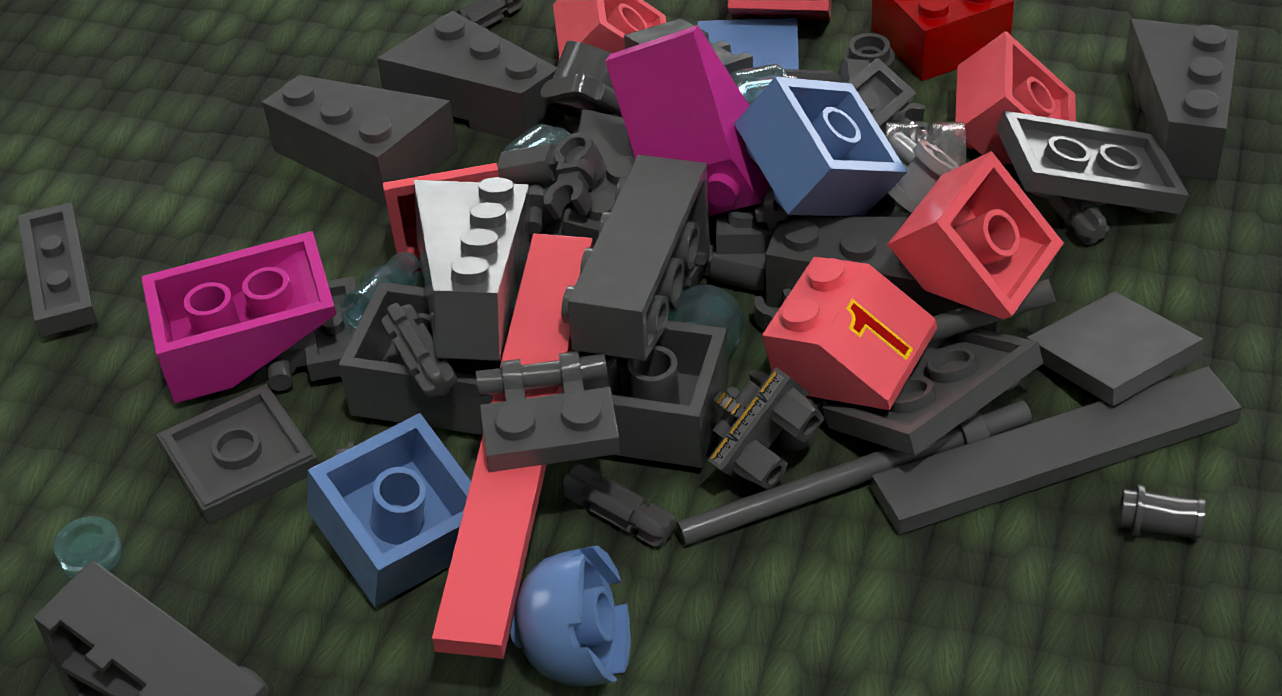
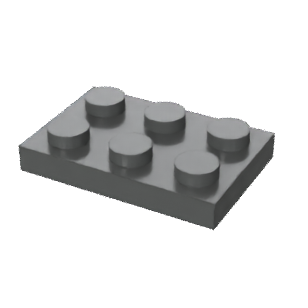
(1091, 163)
(942, 391)

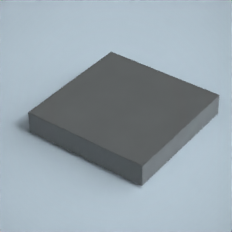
(1116, 347)
(237, 453)

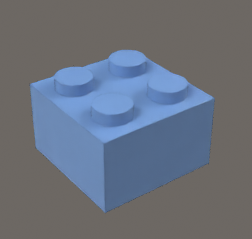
(819, 148)
(391, 507)

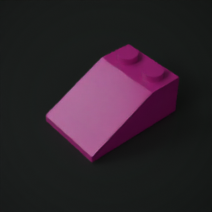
(685, 108)
(235, 312)

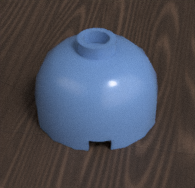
(570, 619)

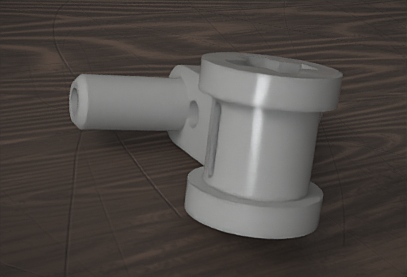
(924, 168)

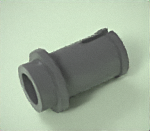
(1161, 513)

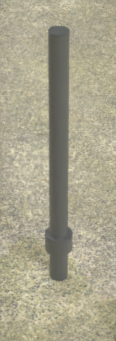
(843, 476)

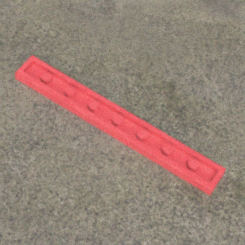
(503, 504)

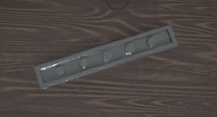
(1053, 450)

